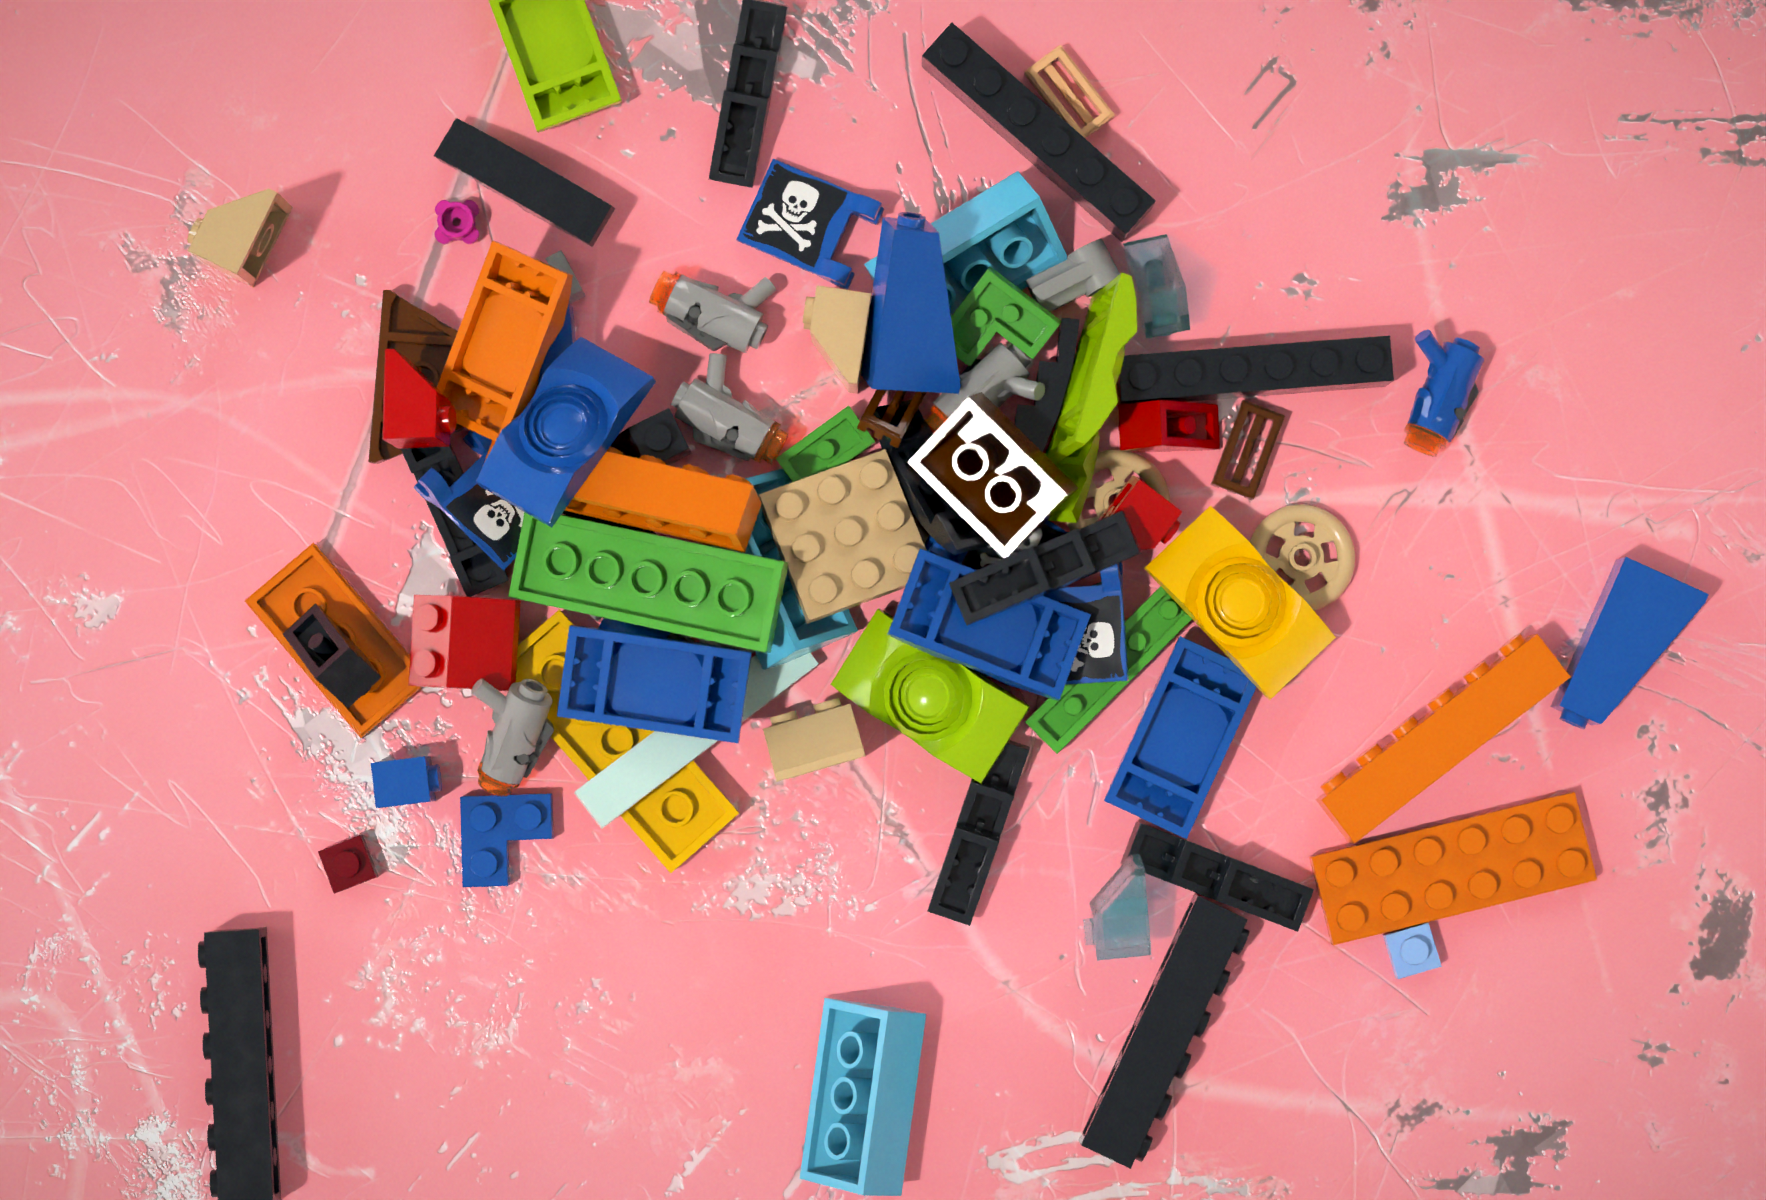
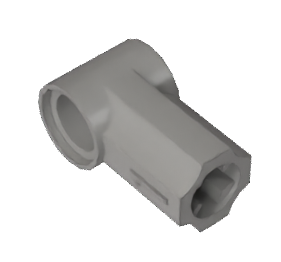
(1080, 275)

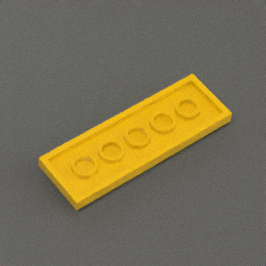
(671, 818)

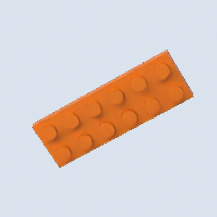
(1453, 868)

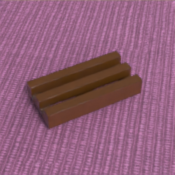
(882, 426)
(1234, 485)

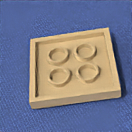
(843, 535)

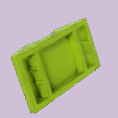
(556, 59)
(1096, 367)
(930, 700)

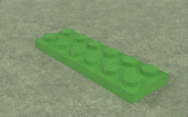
(650, 580)

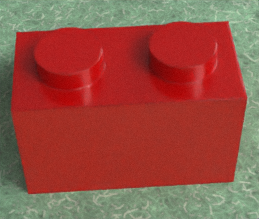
(463, 641)

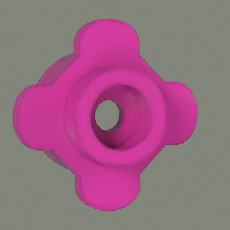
(447, 212)

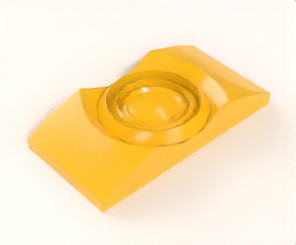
(1240, 602)

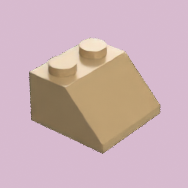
(240, 234)
(839, 330)
(813, 740)

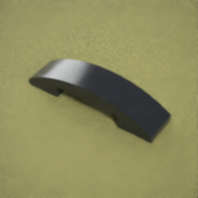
(928, 506)
(472, 565)

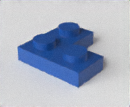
(489, 826)

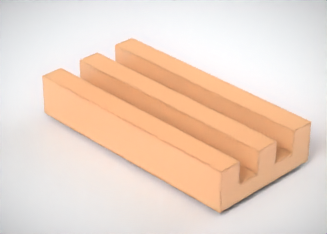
(1051, 100)

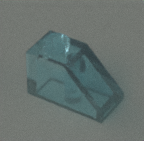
(1157, 286)
(1120, 915)

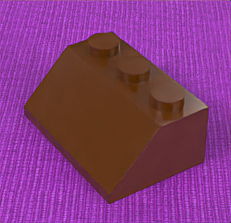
(992, 474)

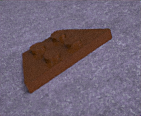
(419, 339)

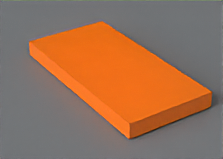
(313, 580)

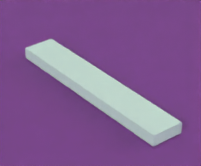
(665, 754)

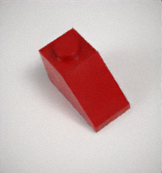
(413, 407)
(1168, 426)
(1147, 511)

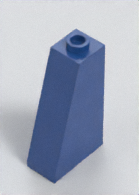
(909, 313)
(1625, 635)

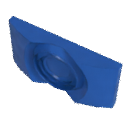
(564, 430)
(1021, 646)
(654, 683)
(1181, 738)

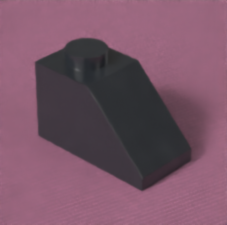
(655, 437)
(331, 656)

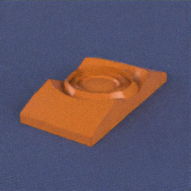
(504, 339)

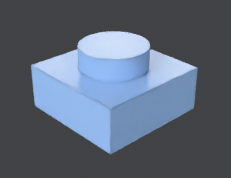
(1412, 950)

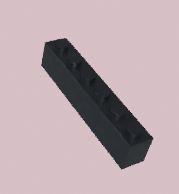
(1037, 132)
(1256, 370)
(1162, 1032)
(241, 1064)

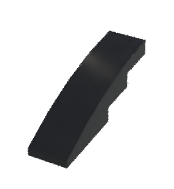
(748, 92)
(524, 182)
(1039, 419)
(1045, 568)
(977, 837)
(1219, 876)

